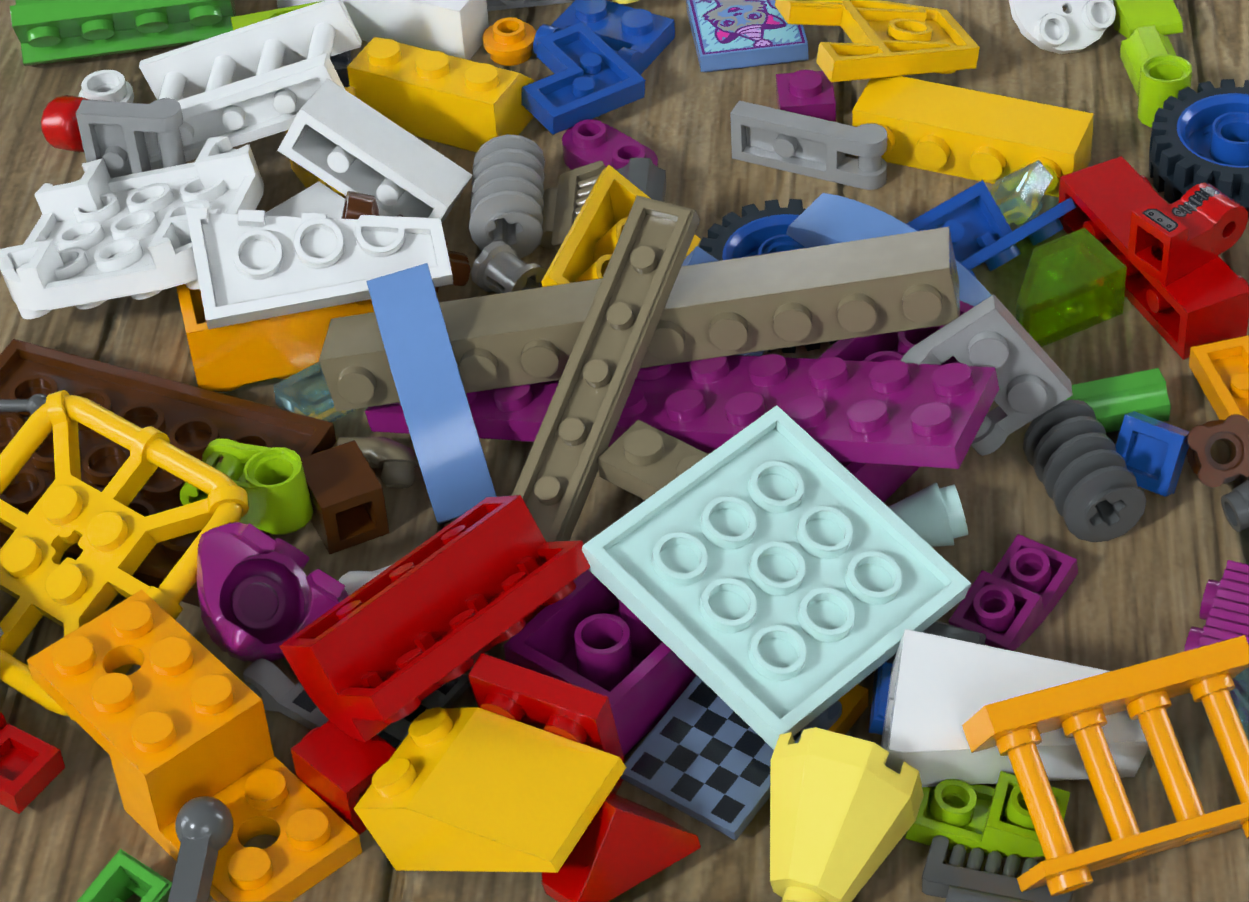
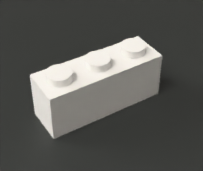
(371, 155)

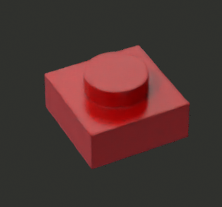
(25, 767)

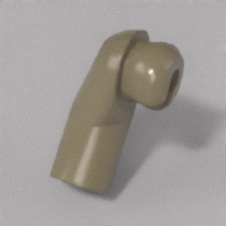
(390, 456)

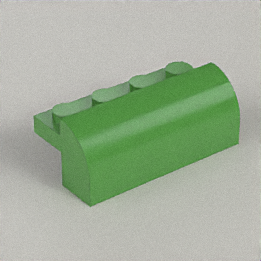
(96, 28)

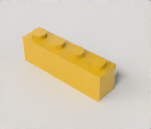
(973, 130)

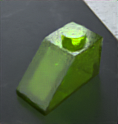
(1070, 287)

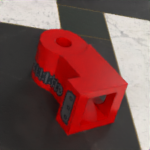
(1187, 231)

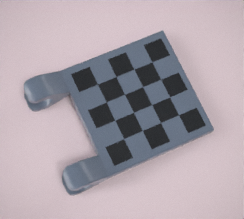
(709, 760)

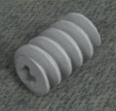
(508, 194)

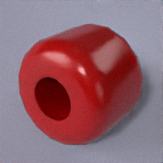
(61, 125)

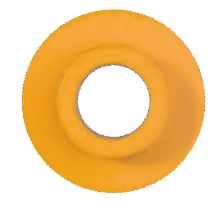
(509, 41)

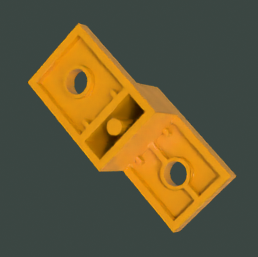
(188, 733)

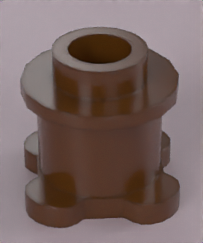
(1234, 433)

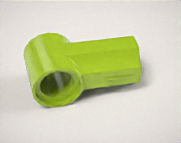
(1153, 70)

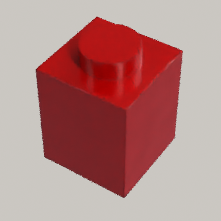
(339, 768)

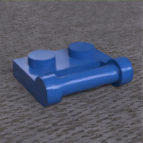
(630, 32)

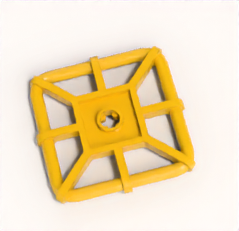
(101, 523)

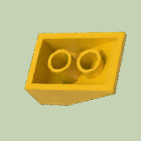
(484, 794)

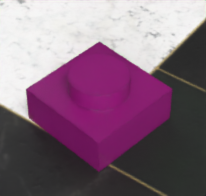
(806, 94)

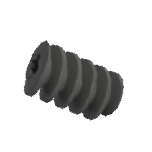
(1083, 472)

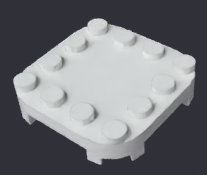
(124, 231)

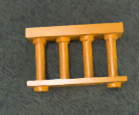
(1081, 712)

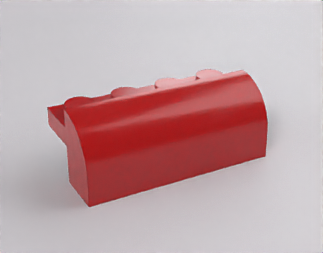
(431, 615)

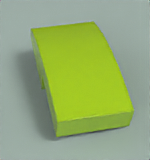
(981, 817)

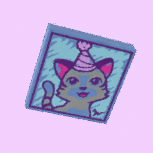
(743, 34)

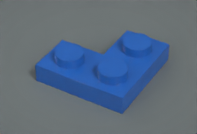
(585, 81)

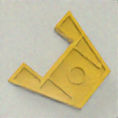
(885, 37)

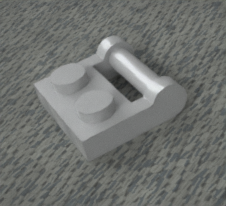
(118, 129)
(1025, 372)

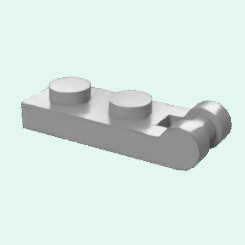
(809, 145)

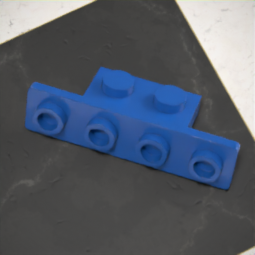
(981, 231)

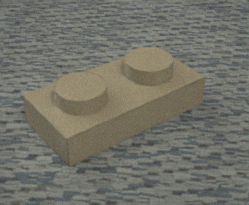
(646, 460)

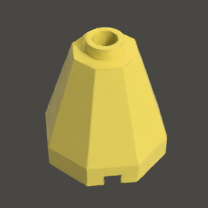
(834, 814)

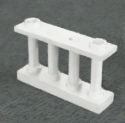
(250, 77)

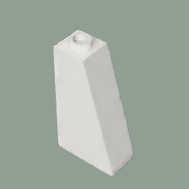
(947, 680)

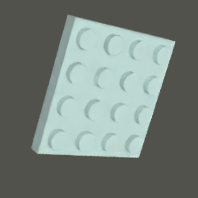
(774, 575)

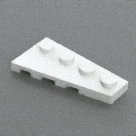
(287, 265)

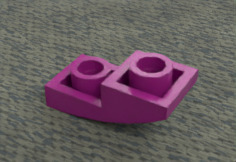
(1016, 594)

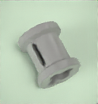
(502, 271)

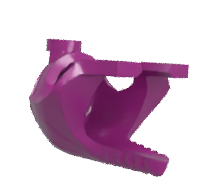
(257, 591)

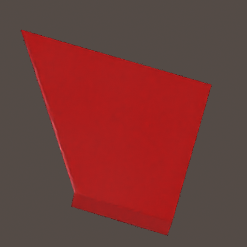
(618, 852)

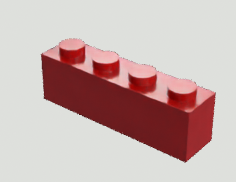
(1187, 313)

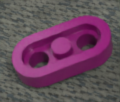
(597, 141)

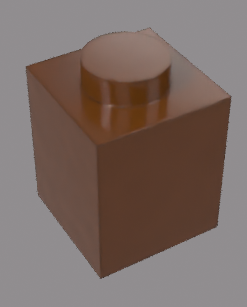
(345, 497)

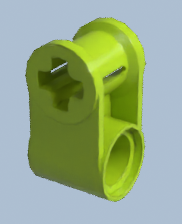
(272, 479)

